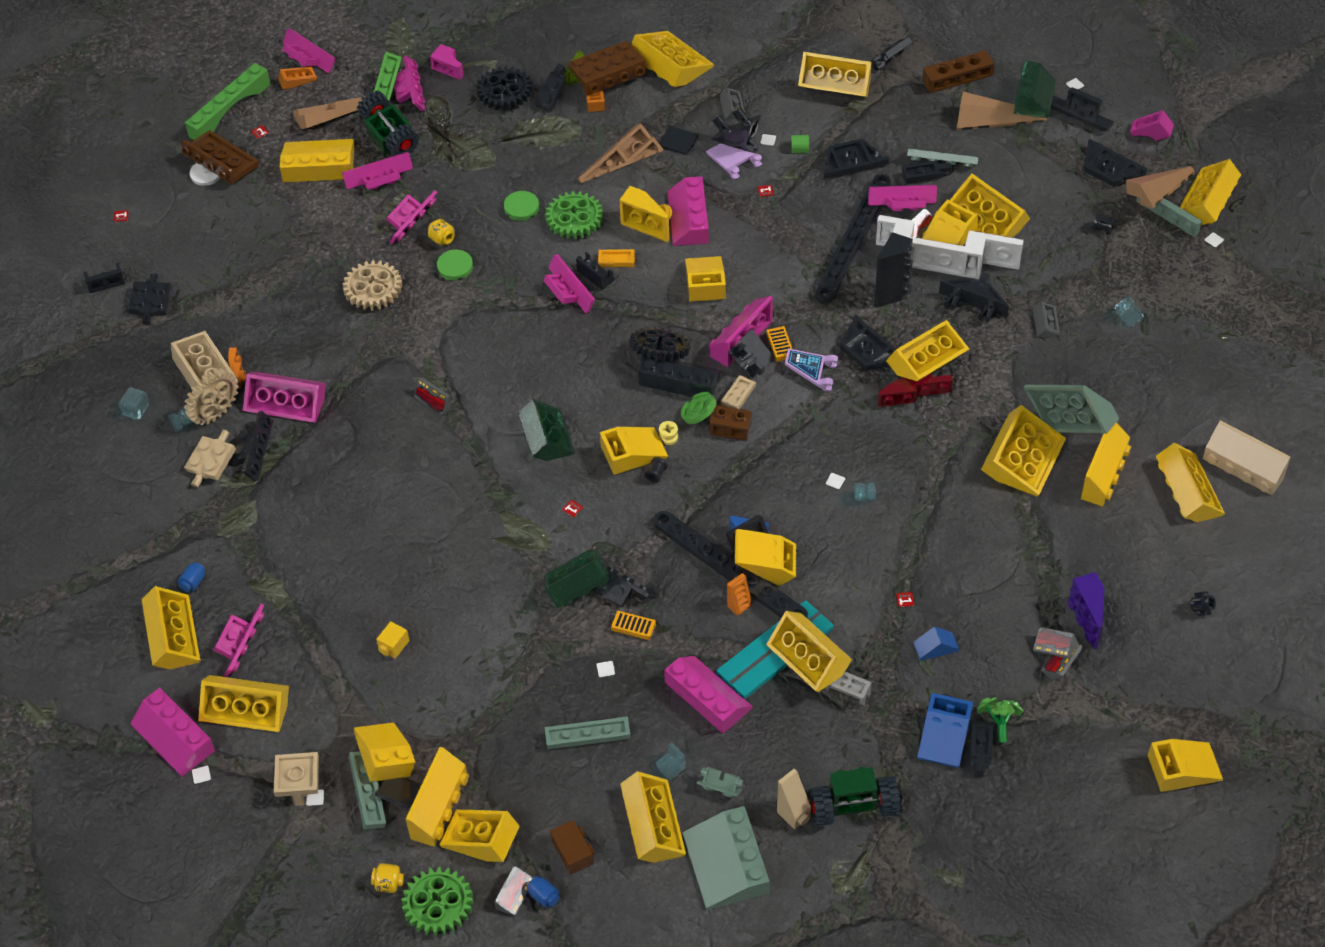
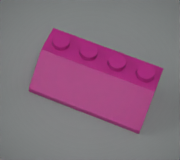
(689, 212)
(754, 316)
(283, 396)
(706, 692)
(172, 732)

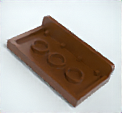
(608, 67)
(219, 156)

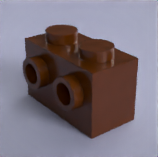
(731, 422)
(571, 847)

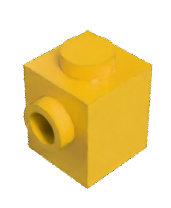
(392, 640)

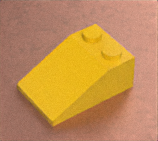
(643, 214)
(384, 751)
(481, 834)

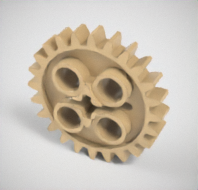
(372, 285)
(211, 396)

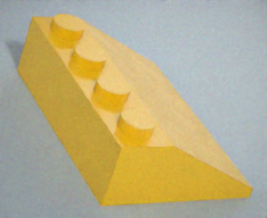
(670, 57)
(316, 160)
(995, 212)
(1023, 452)

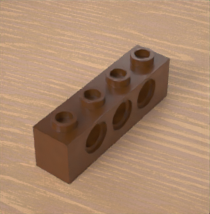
(958, 71)

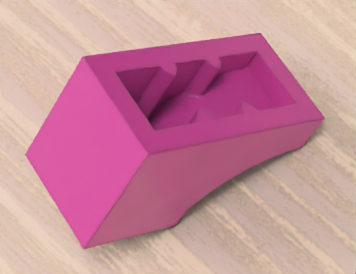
(445, 61)
(1154, 125)

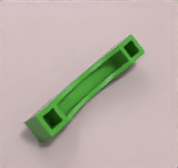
(250, 82)

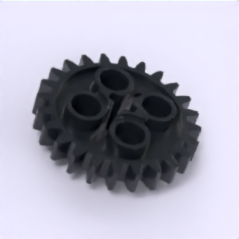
(504, 88)
(672, 346)

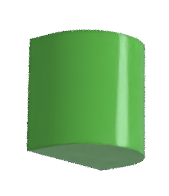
(800, 143)

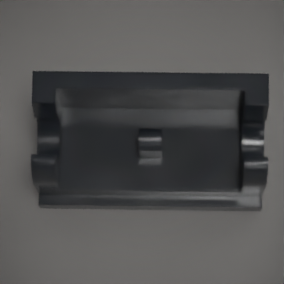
(594, 272)
(104, 280)

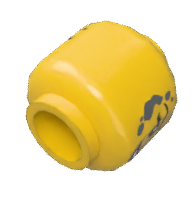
(441, 232)
(387, 878)

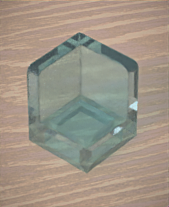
(1129, 311)
(134, 403)
(672, 762)

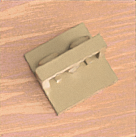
(296, 775)

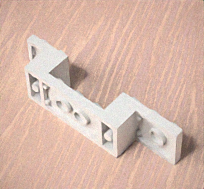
(952, 258)

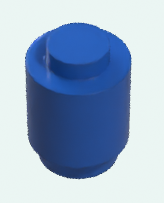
(191, 577)
(543, 892)

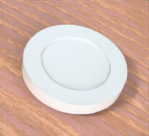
(202, 176)

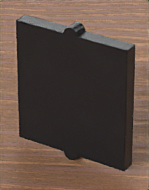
(678, 140)
(398, 792)

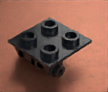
(751, 355)

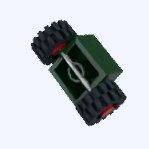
(387, 124)
(854, 793)

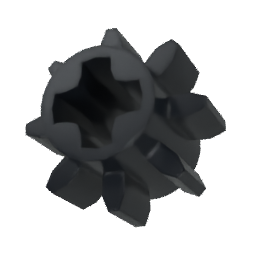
(1202, 603)

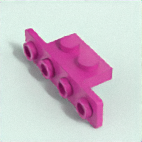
(306, 52)
(408, 84)
(378, 172)
(902, 197)
(406, 212)
(567, 285)
(234, 636)

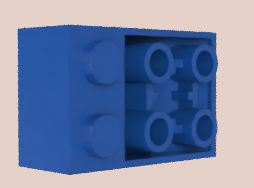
(945, 730)

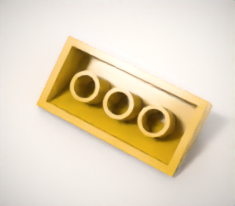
(835, 74)
(1211, 191)
(927, 352)
(1105, 466)
(1189, 484)
(170, 628)
(808, 651)
(243, 703)
(436, 798)
(652, 818)

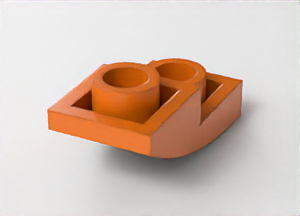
(235, 364)

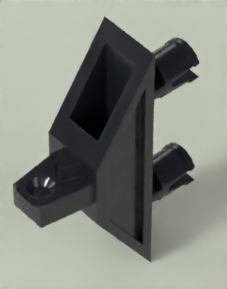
(738, 134)
(976, 293)

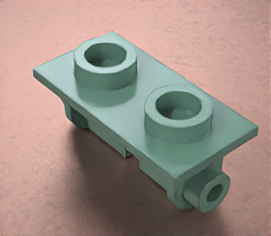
(711, 781)

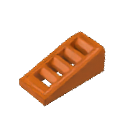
(291, 77)
(596, 102)
(738, 595)

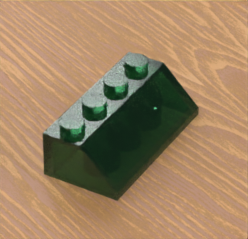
(1034, 91)

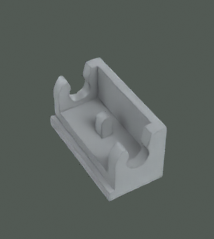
(852, 686)

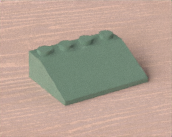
(1072, 408)
(726, 859)

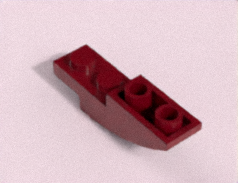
(905, 390)

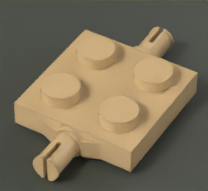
(210, 458)

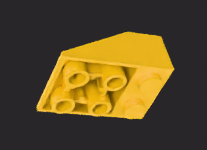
(951, 224)
(705, 278)
(631, 447)
(766, 555)
(1183, 764)

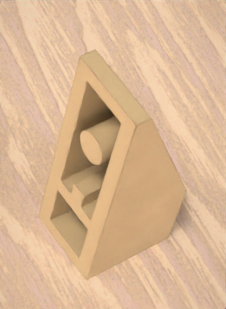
(792, 800)

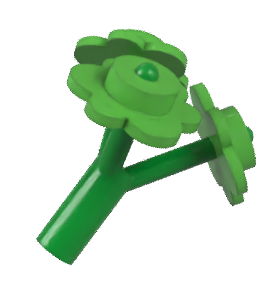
(1005, 710)

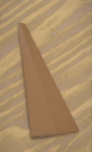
(983, 111)
(317, 114)
(630, 148)
(1156, 186)

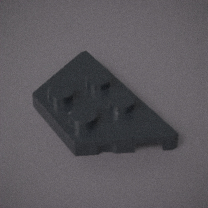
(852, 157)
(1110, 165)
(866, 346)

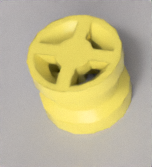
(666, 437)

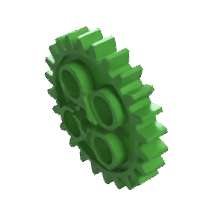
(574, 215)
(437, 901)

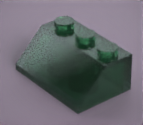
(545, 431)
(576, 577)

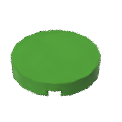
(521, 205)
(454, 264)
(698, 408)

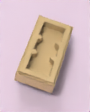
(738, 393)

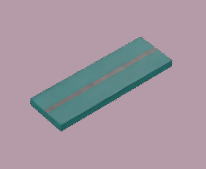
(758, 663)

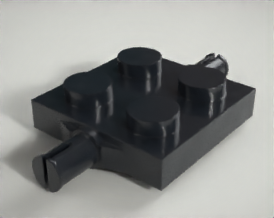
(149, 298)

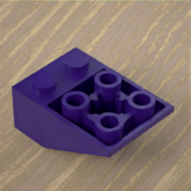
(1087, 602)

